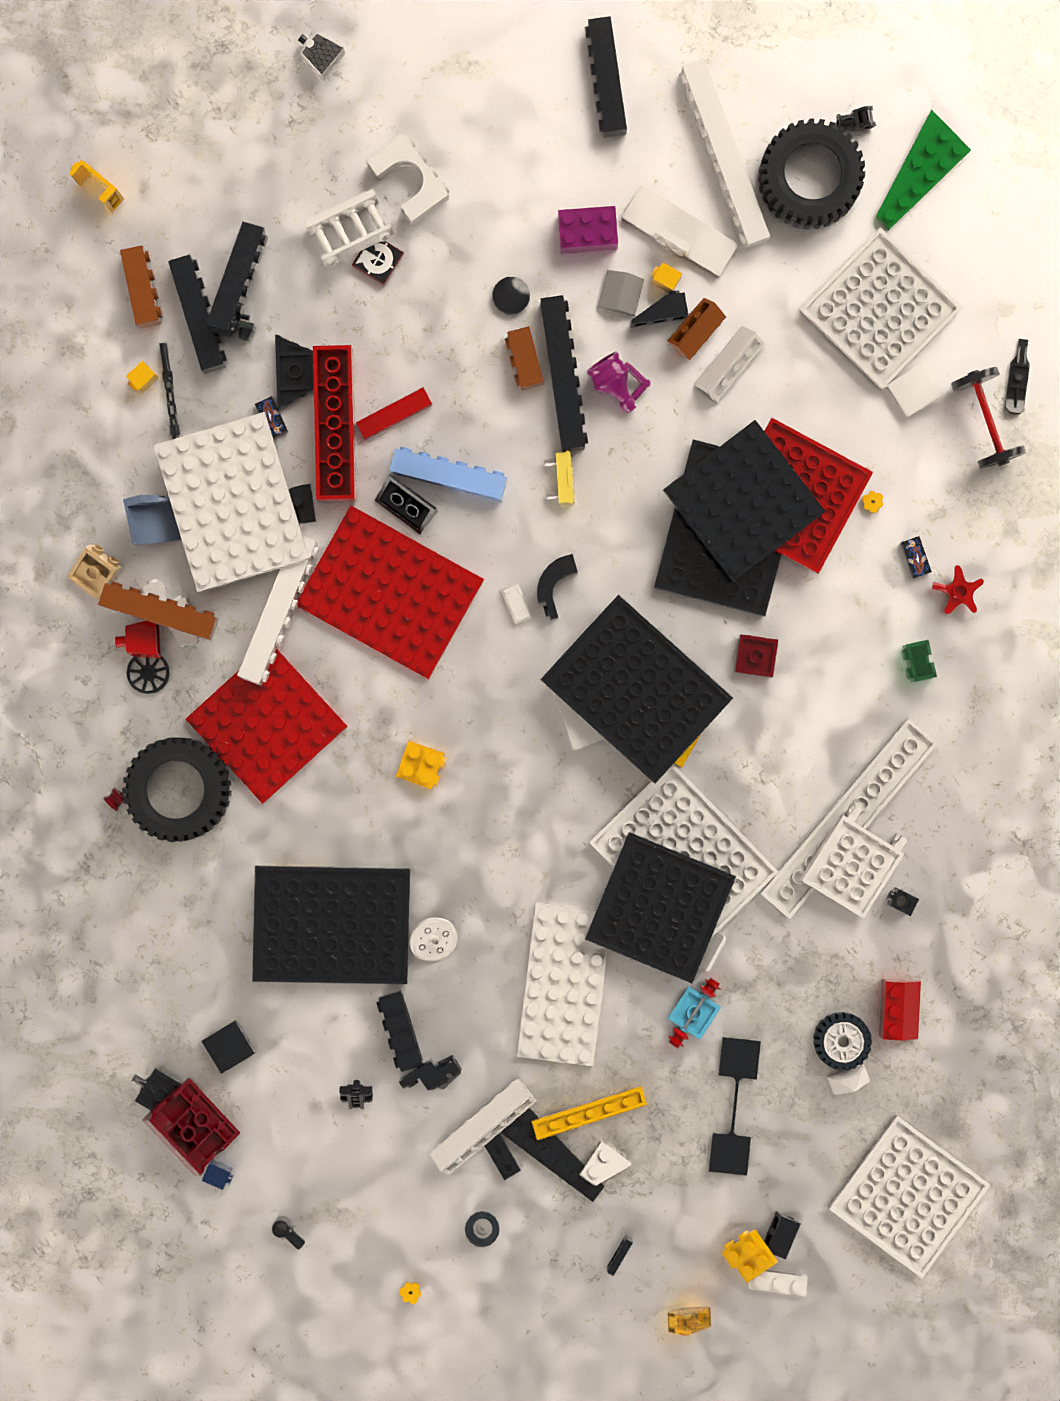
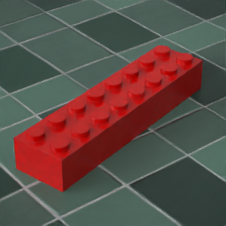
(334, 423)

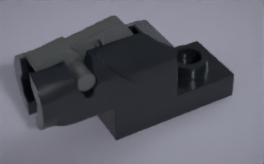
(433, 1075)

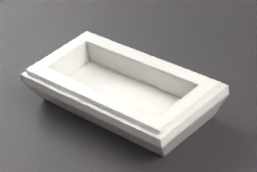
(516, 603)

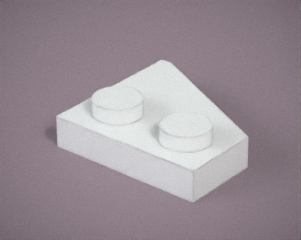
(603, 1164)

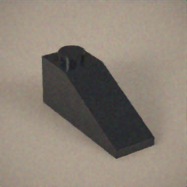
(667, 309)

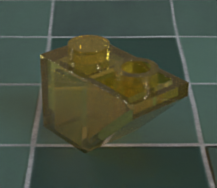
(689, 1320)

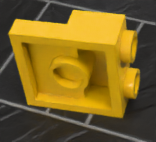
(421, 765)
(749, 1255)

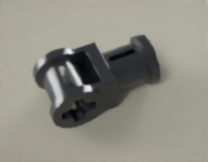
(858, 119)

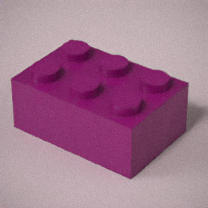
(587, 229)

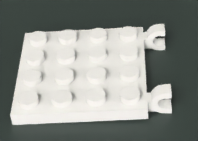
(853, 864)

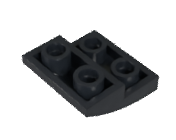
(228, 1046)

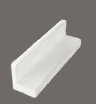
(730, 363)

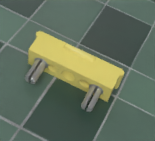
(564, 478)

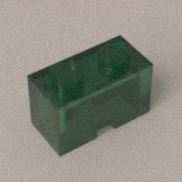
(917, 661)

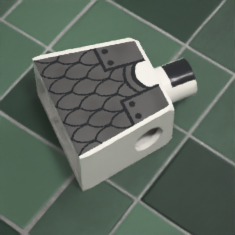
(320, 54)

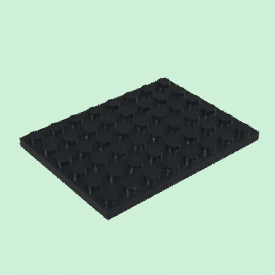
(693, 571)
(636, 689)
(331, 924)

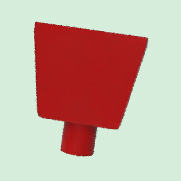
(141, 640)

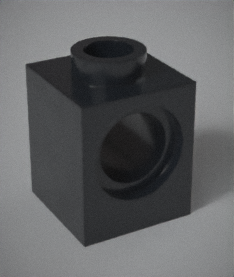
(910, 902)

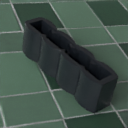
(401, 1031)

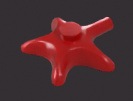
(959, 591)

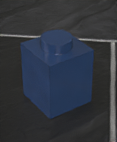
(218, 1174)

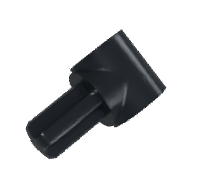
(289, 1234)

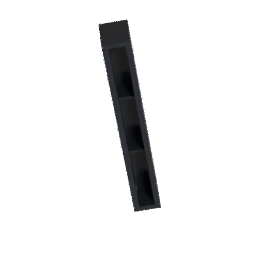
(562, 373)

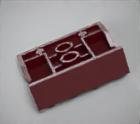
(191, 1126)

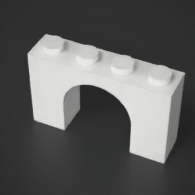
(402, 153)

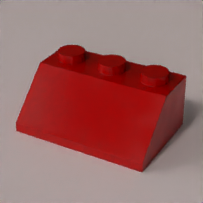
(899, 1009)

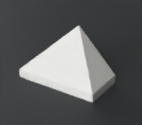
(848, 1080)

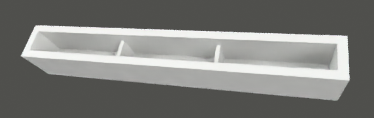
(276, 617)

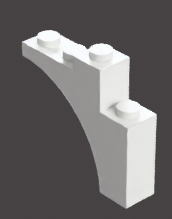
(158, 588)

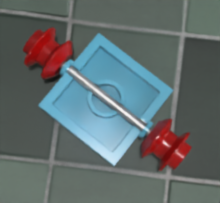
(694, 1012)

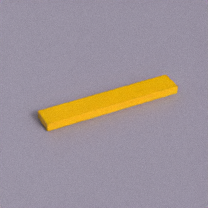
(589, 1112)

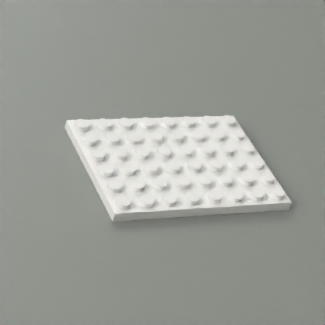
(231, 502)
(687, 822)

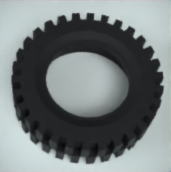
(800, 209)
(215, 789)

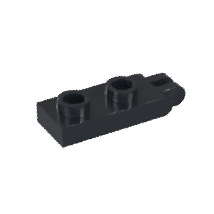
(502, 1157)

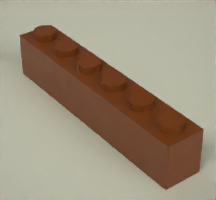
(158, 611)

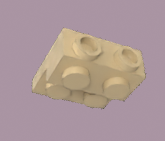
(94, 570)

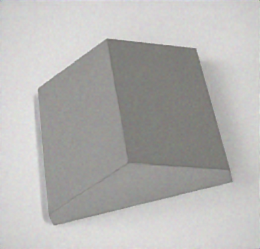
(621, 292)

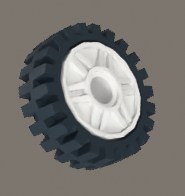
(857, 1044)

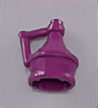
(611, 377)

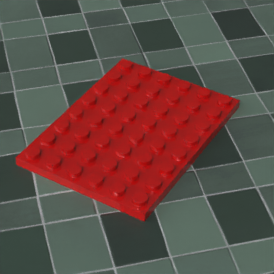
(389, 592)

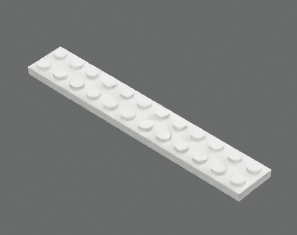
(869, 794)

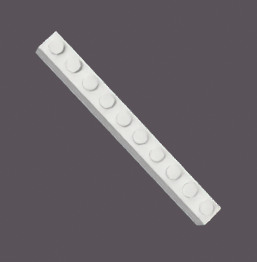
(725, 153)

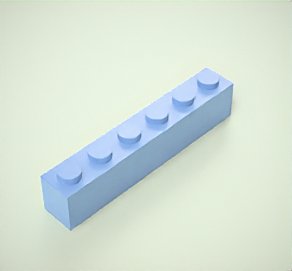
(448, 474)

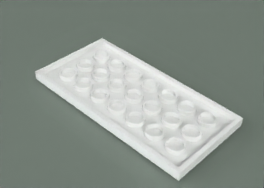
(562, 988)

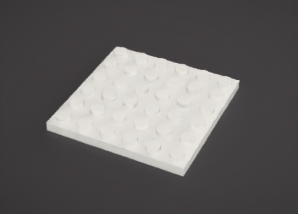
(881, 308)
(909, 1196)

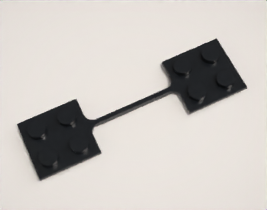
(730, 1151)

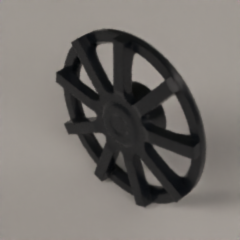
(148, 673)

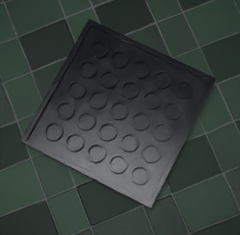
(744, 500)
(660, 907)

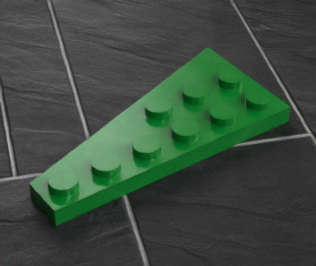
(928, 162)

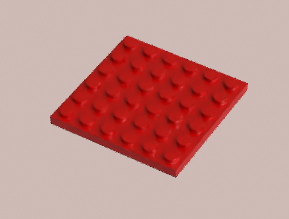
(832, 481)
(267, 728)

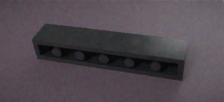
(607, 77)
(236, 279)
(196, 313)

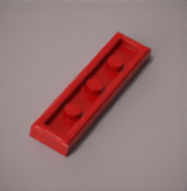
(394, 413)

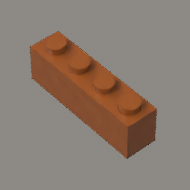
(140, 286)

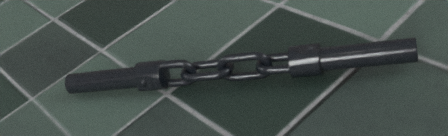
(167, 376)

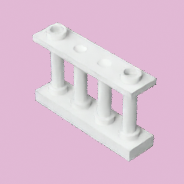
(346, 210)

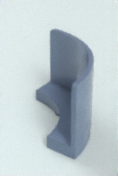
(151, 519)

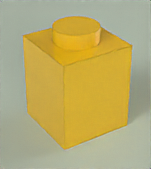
(666, 277)
(141, 377)

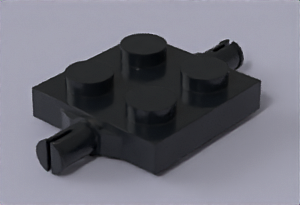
(155, 1087)

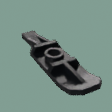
(1017, 388)

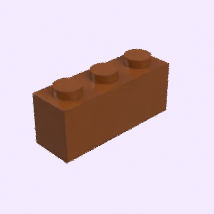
(696, 328)
(524, 358)

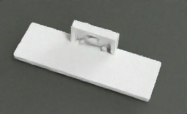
(680, 231)

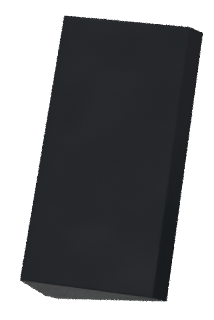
(405, 504)

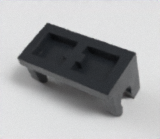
(781, 1234)

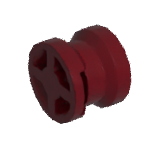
(115, 799)

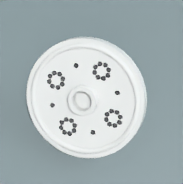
(433, 939)

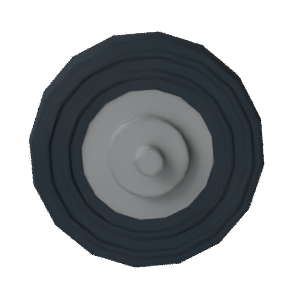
(482, 1229)

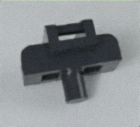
(356, 1094)

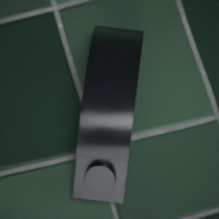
(554, 572)

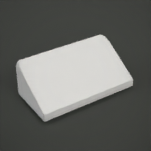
(714, 947)

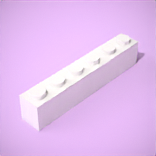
(482, 1127)

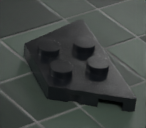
(293, 371)

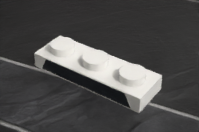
(780, 1282)

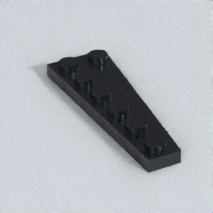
(550, 1153)

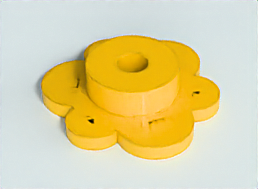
(877, 498)
(411, 1297)

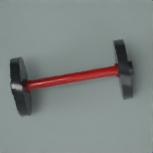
(975, 379)

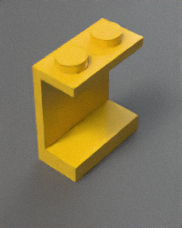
(110, 197)

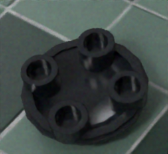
(511, 295)

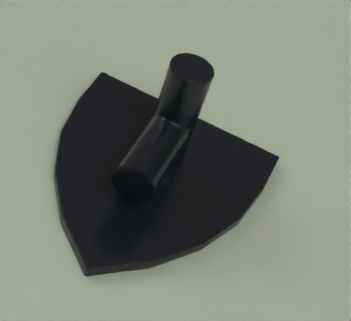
(303, 503)

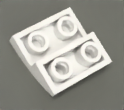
(914, 390)

